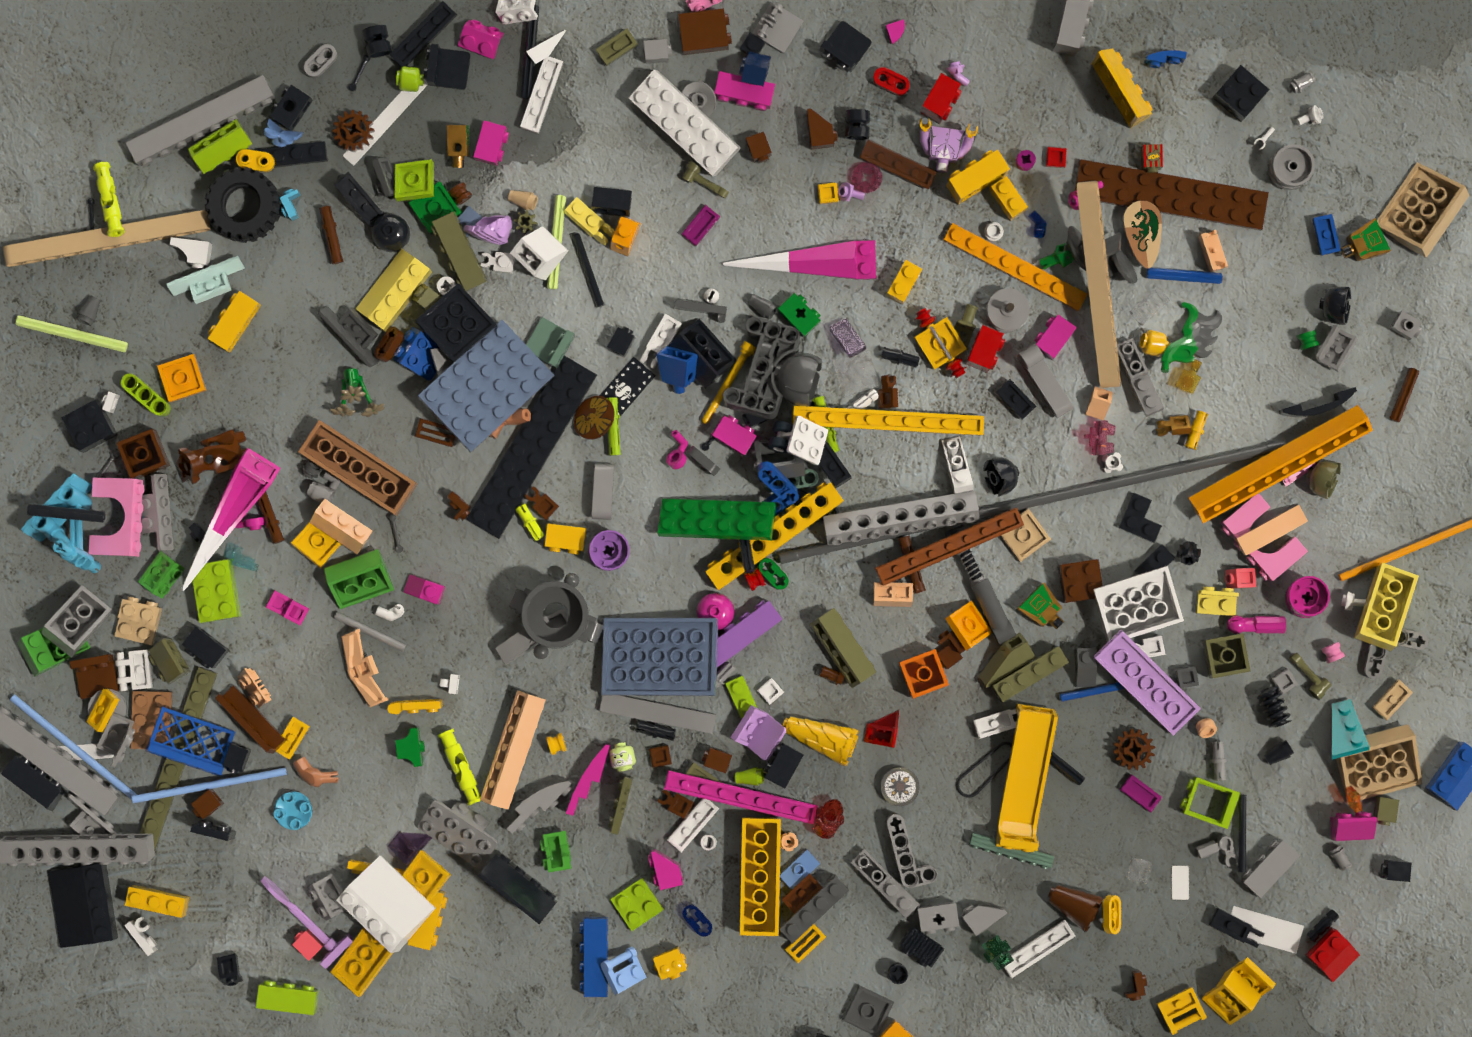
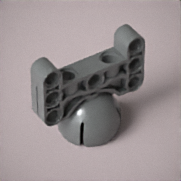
(793, 377)

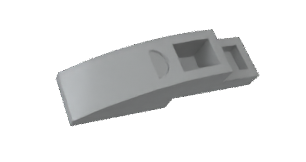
(1138, 378)
(522, 643)
(545, 798)
(885, 884)

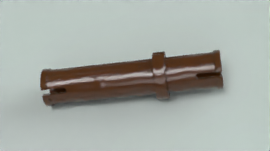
(329, 228)
(272, 523)
(916, 578)

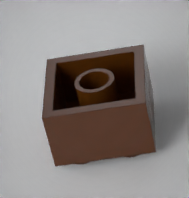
(143, 454)
(1079, 580)

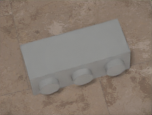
(1269, 867)

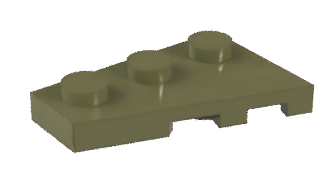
(620, 804)

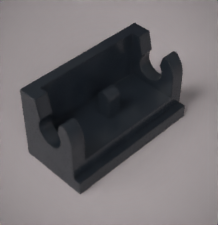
(611, 201)

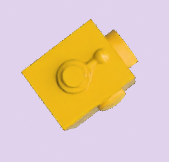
(670, 964)

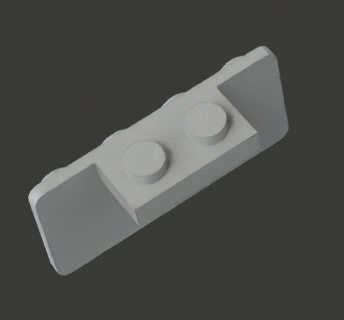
(459, 831)

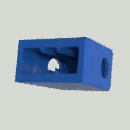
(677, 367)

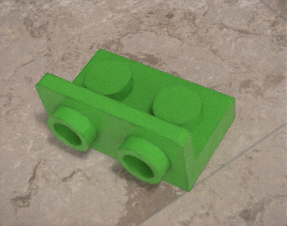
(161, 575)

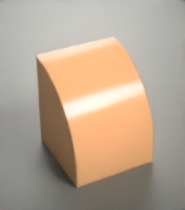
(1099, 403)

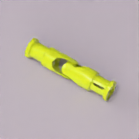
(108, 197)
(463, 774)

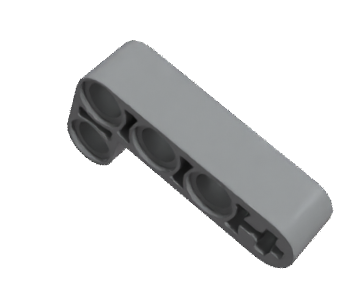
(1044, 381)
(906, 849)

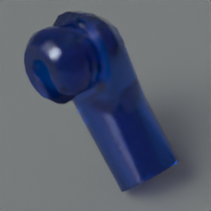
(1040, 225)

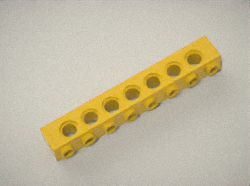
(833, 499)

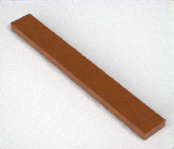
(949, 546)

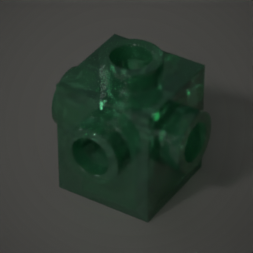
(997, 952)

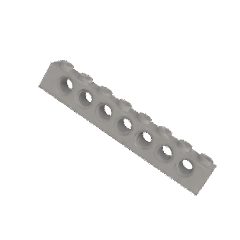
(908, 510)
(141, 843)

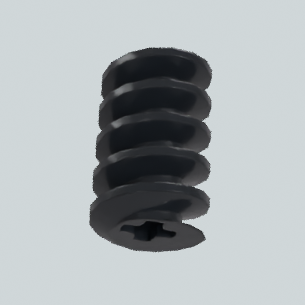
(1274, 706)

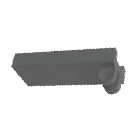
(702, 308)

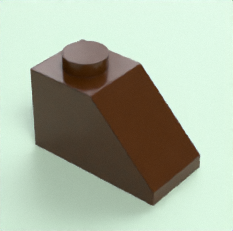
(820, 131)

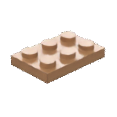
(145, 712)

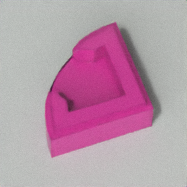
(895, 30)

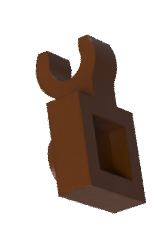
(888, 395)

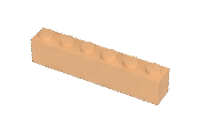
(512, 750)

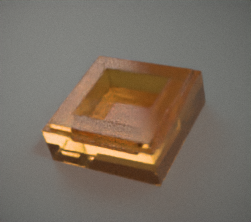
(1353, 799)

